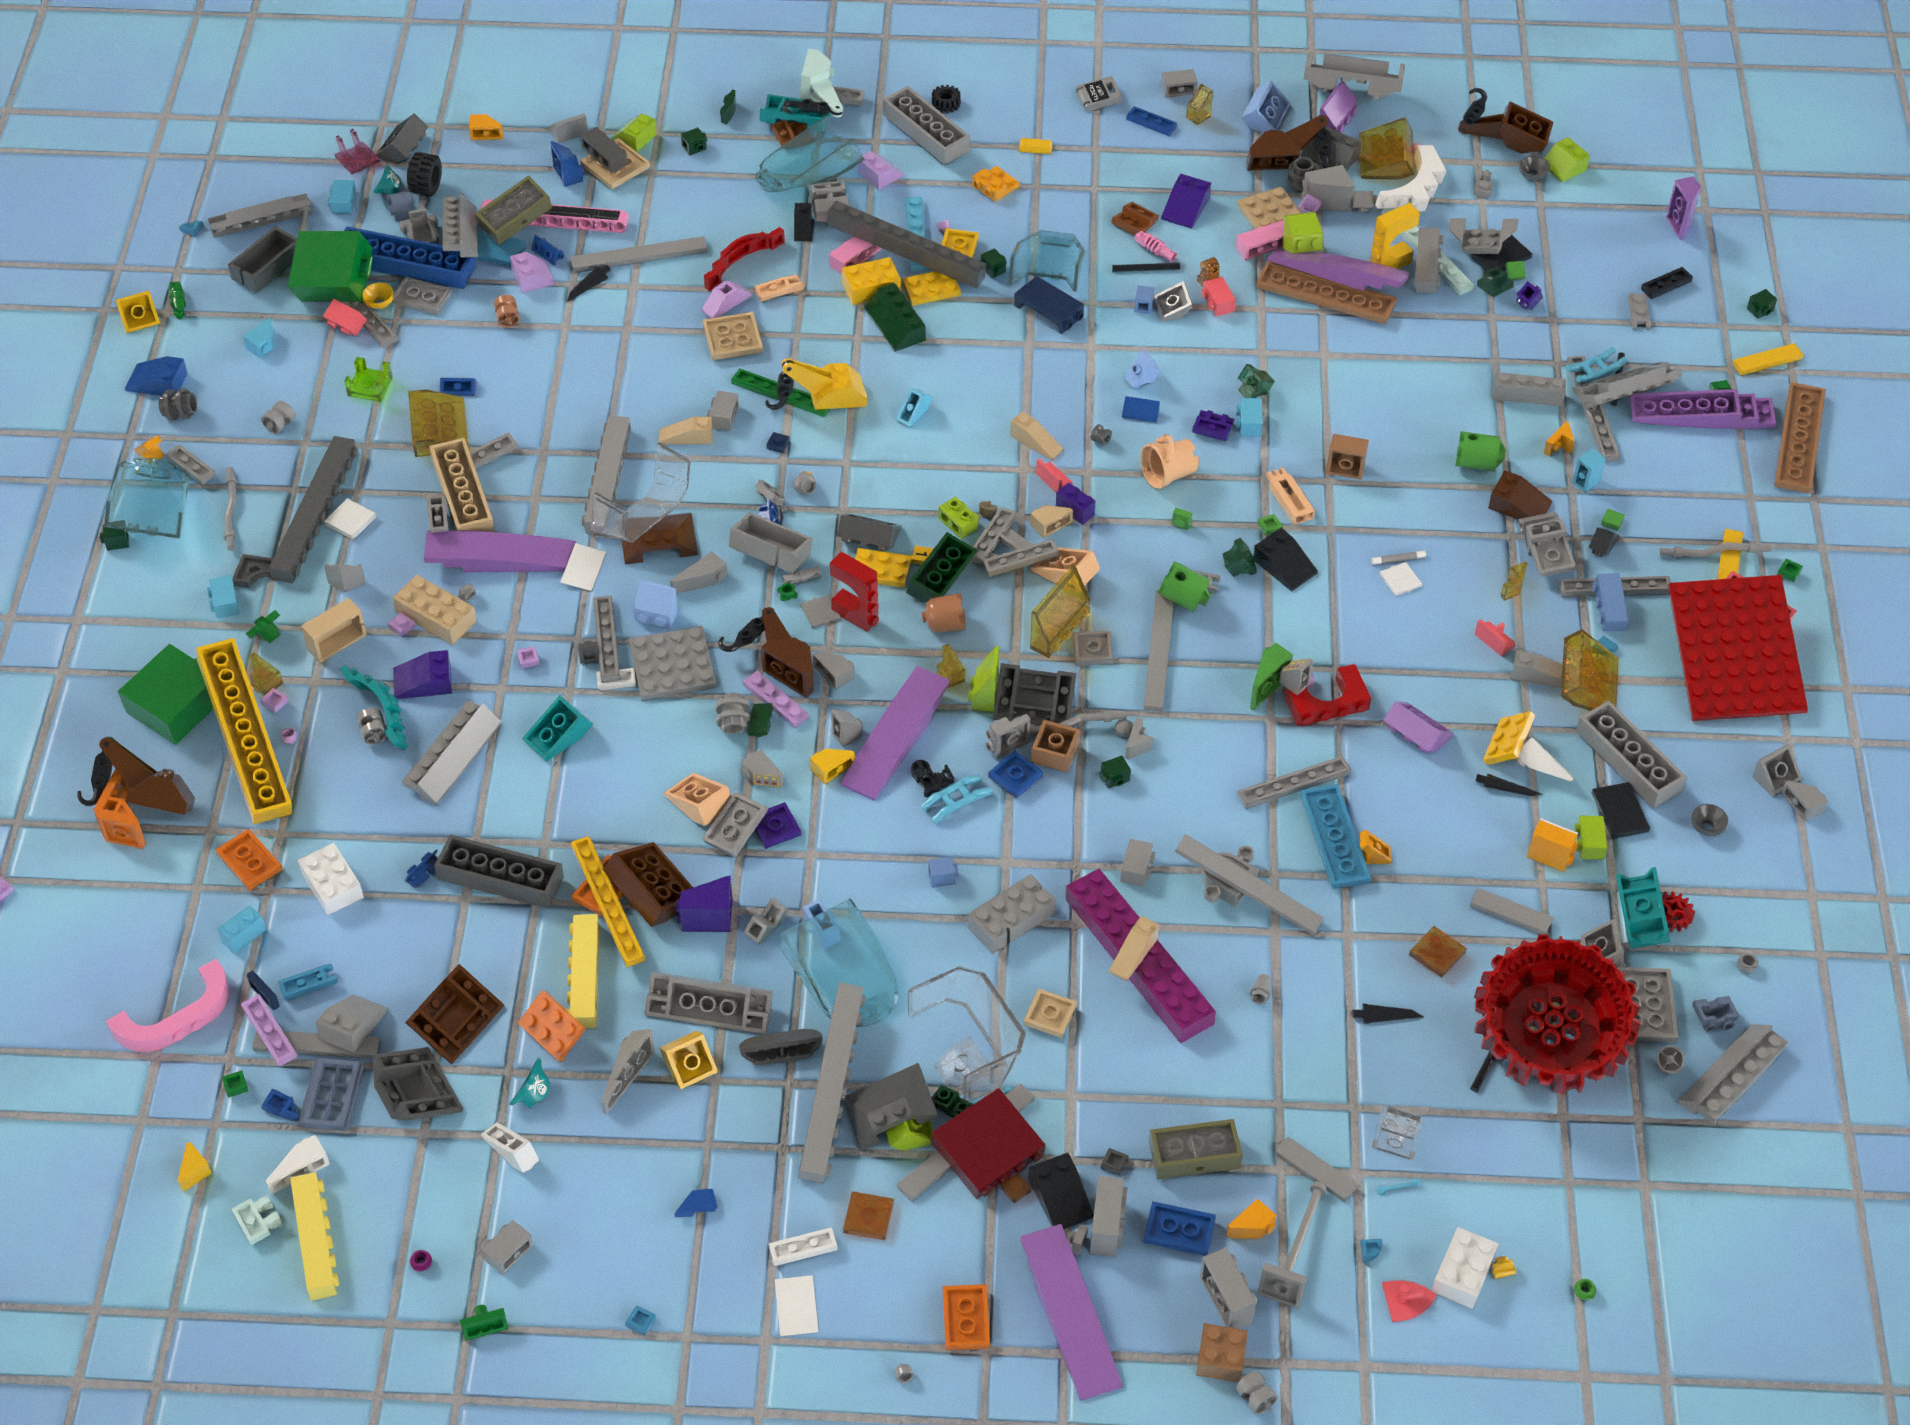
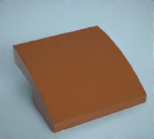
(787, 131)
(1134, 218)

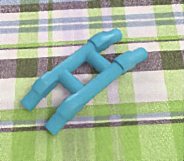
(1598, 360)
(951, 805)

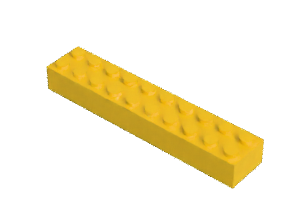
(244, 731)

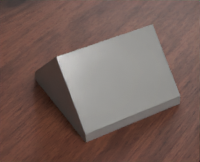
(569, 128)
(1776, 769)
(1608, 939)

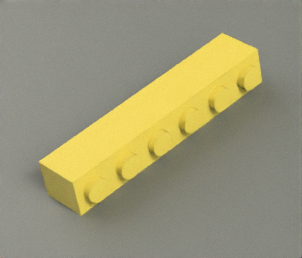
(584, 969)
(313, 1236)

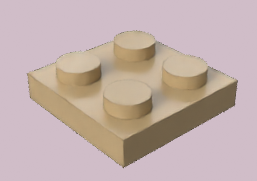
(1050, 1013)

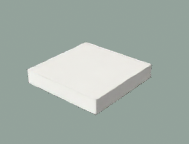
(350, 519)

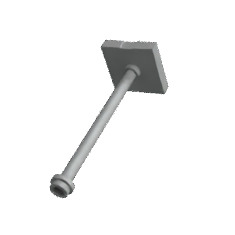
(1282, 1283)

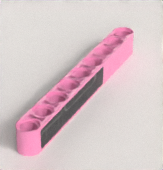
(581, 218)

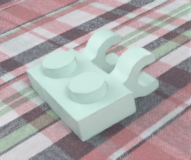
(252, 1222)

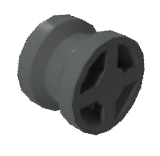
(1101, 435)

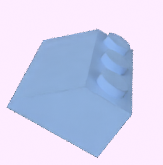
(1266, 108)

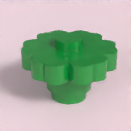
(265, 627)

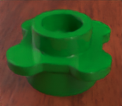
(787, 592)

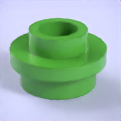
(1585, 1284)

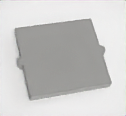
(819, 611)

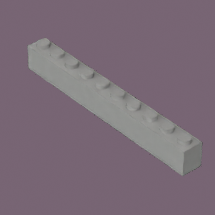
(830, 1083)

